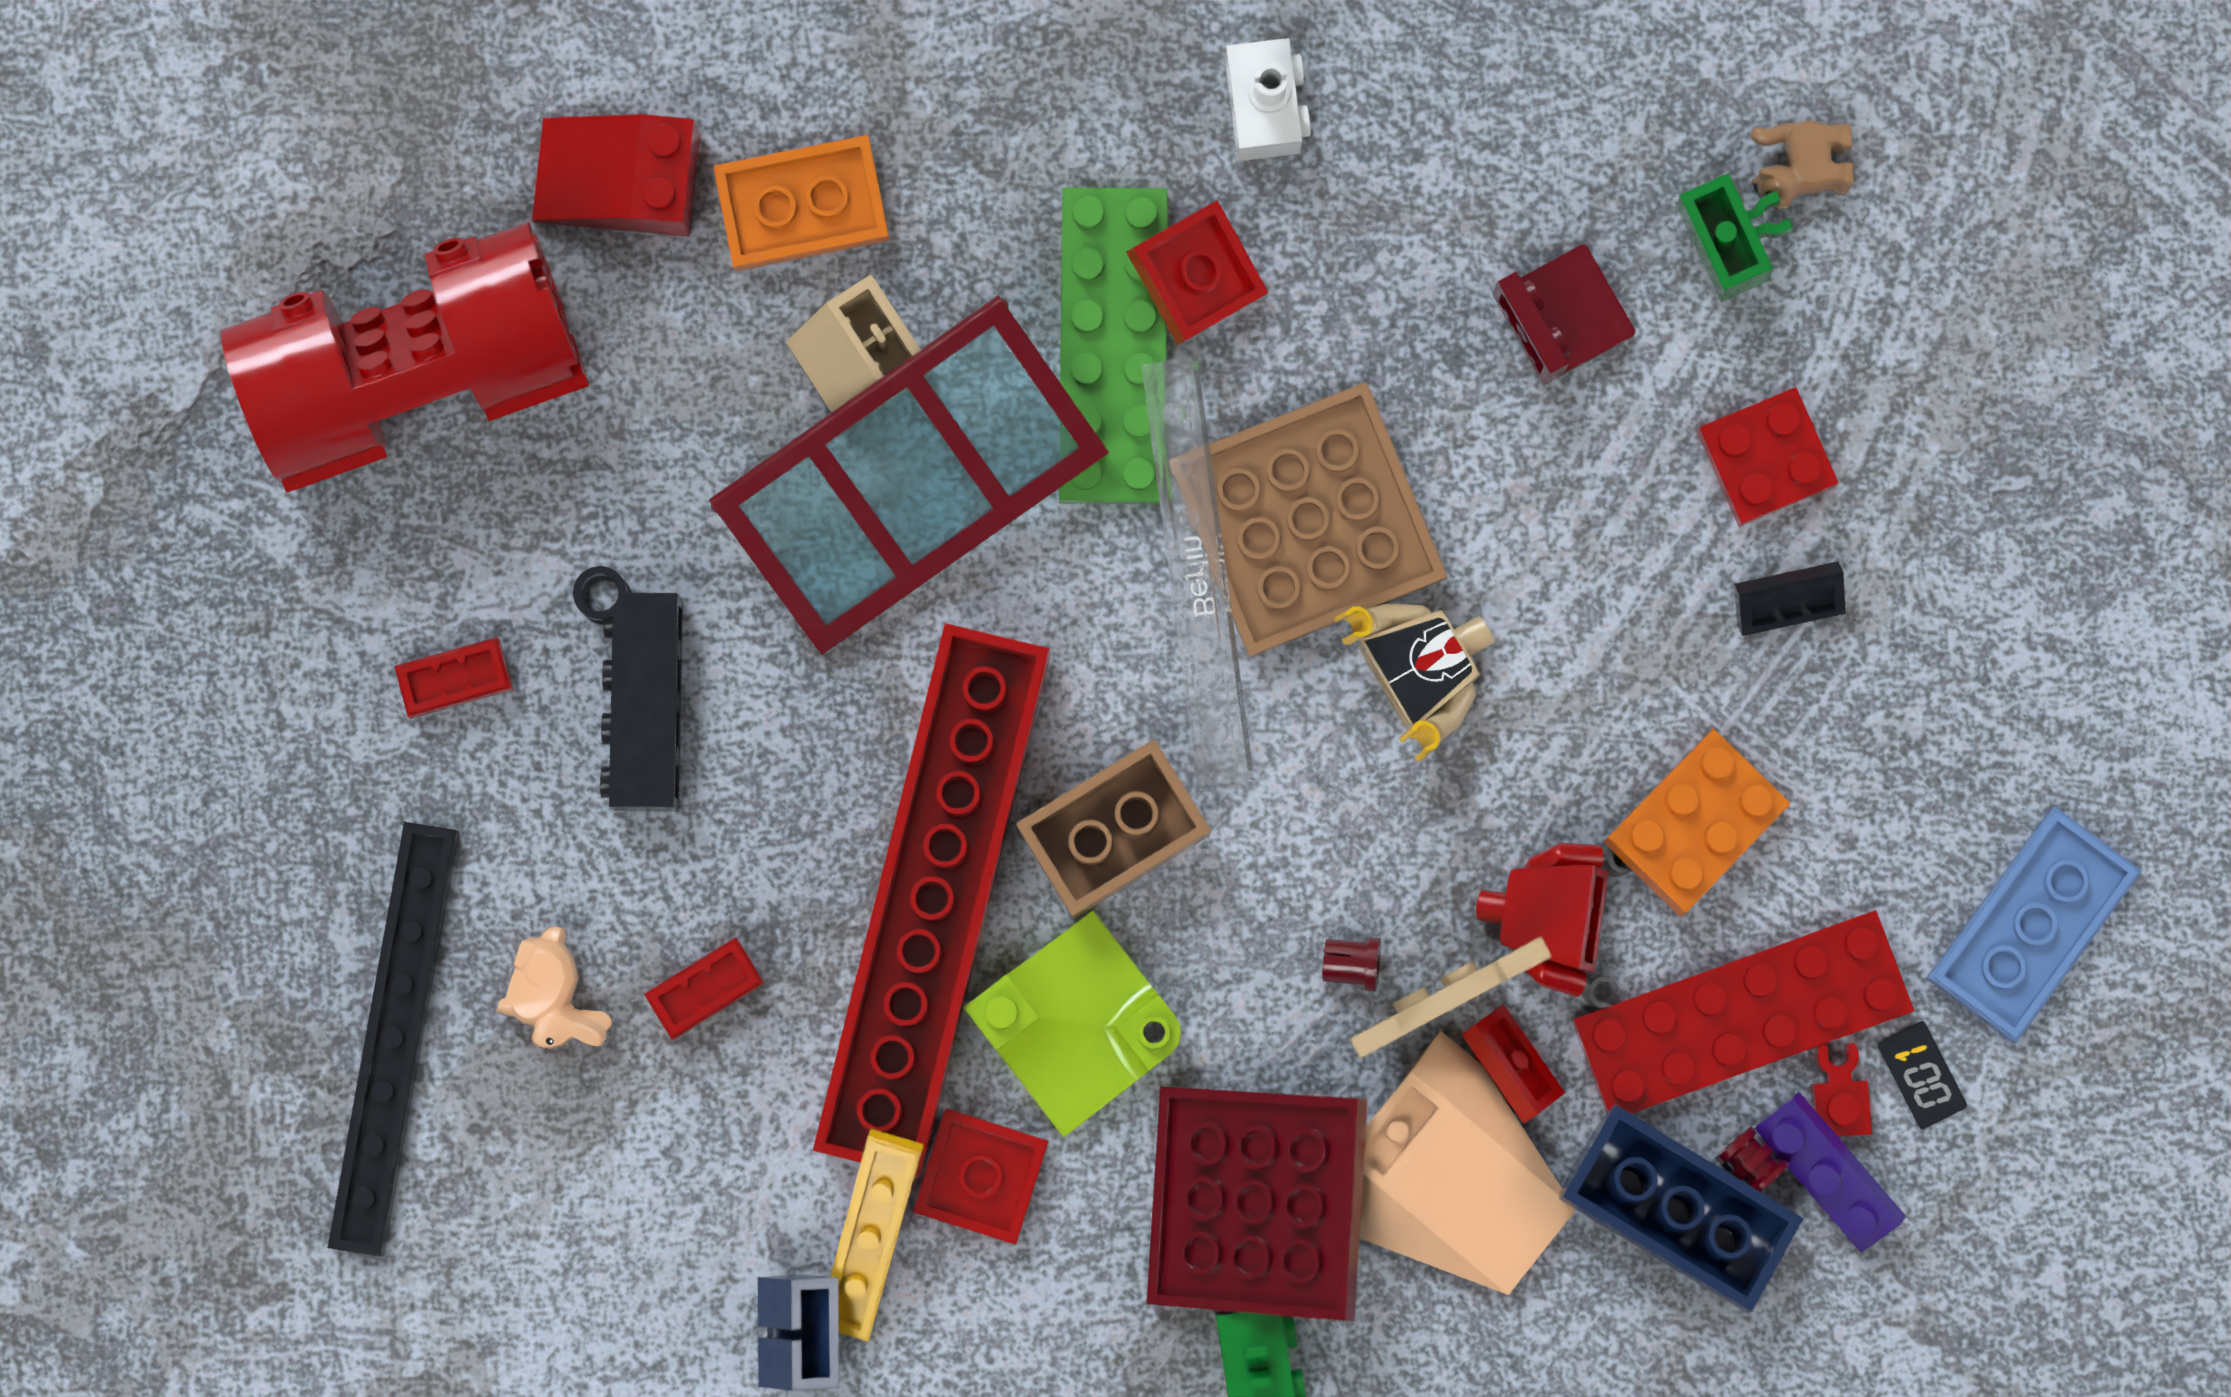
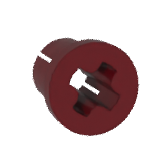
(1352, 962)

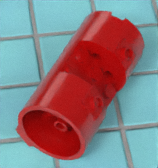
(325, 384)

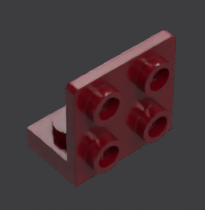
(1563, 313)

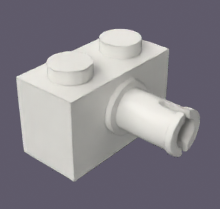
(1265, 99)

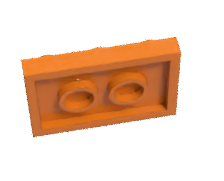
(801, 203)
(1696, 822)

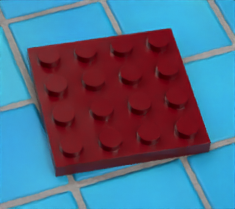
(1257, 1202)

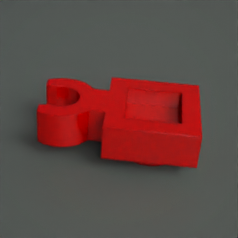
(1840, 1100)

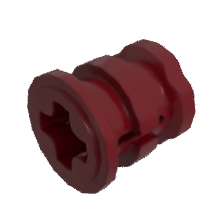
(1751, 1160)

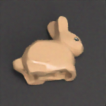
(543, 994)

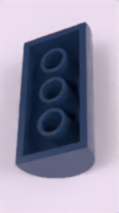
(1680, 1208)

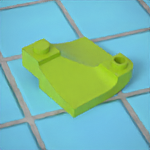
(1076, 1023)

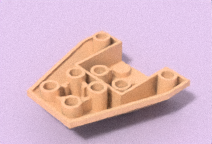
(1457, 1174)

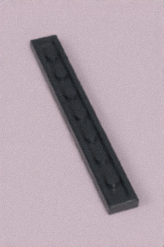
(393, 1039)

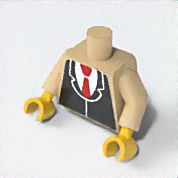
(1420, 665)

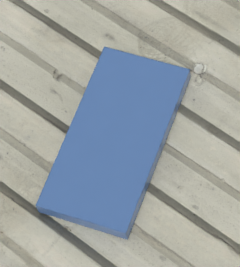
(2033, 924)

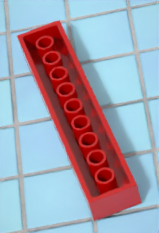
(933, 892)

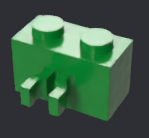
(1727, 237)
(1257, 1355)

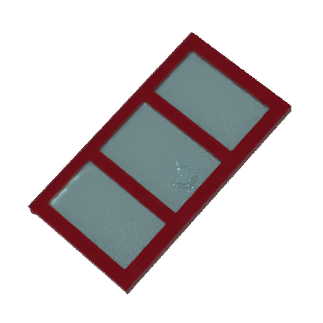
(909, 475)

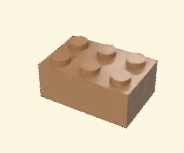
(1113, 829)

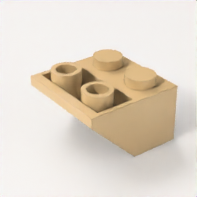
(851, 343)

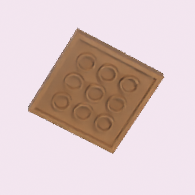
(1317, 520)

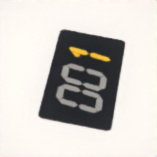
(1922, 1075)

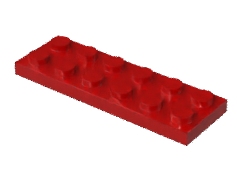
(1743, 1015)

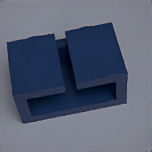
(801, 1332)

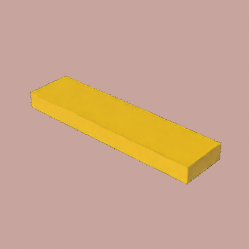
(873, 1229)

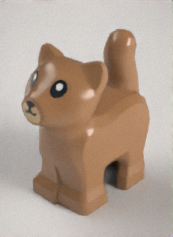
(1809, 160)

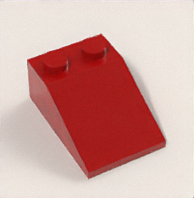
(618, 173)

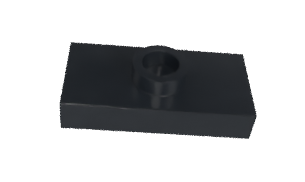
(1790, 598)

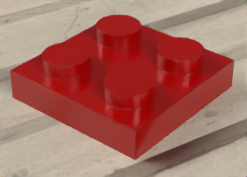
(1197, 272)
(1767, 456)
(980, 1176)

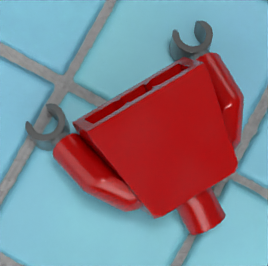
(1562, 902)

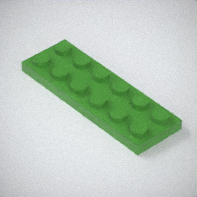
(1108, 335)

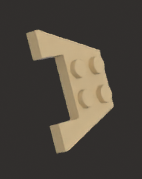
(1459, 988)

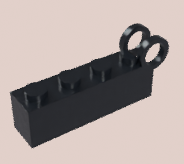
(644, 693)

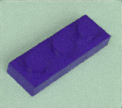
(1830, 1172)

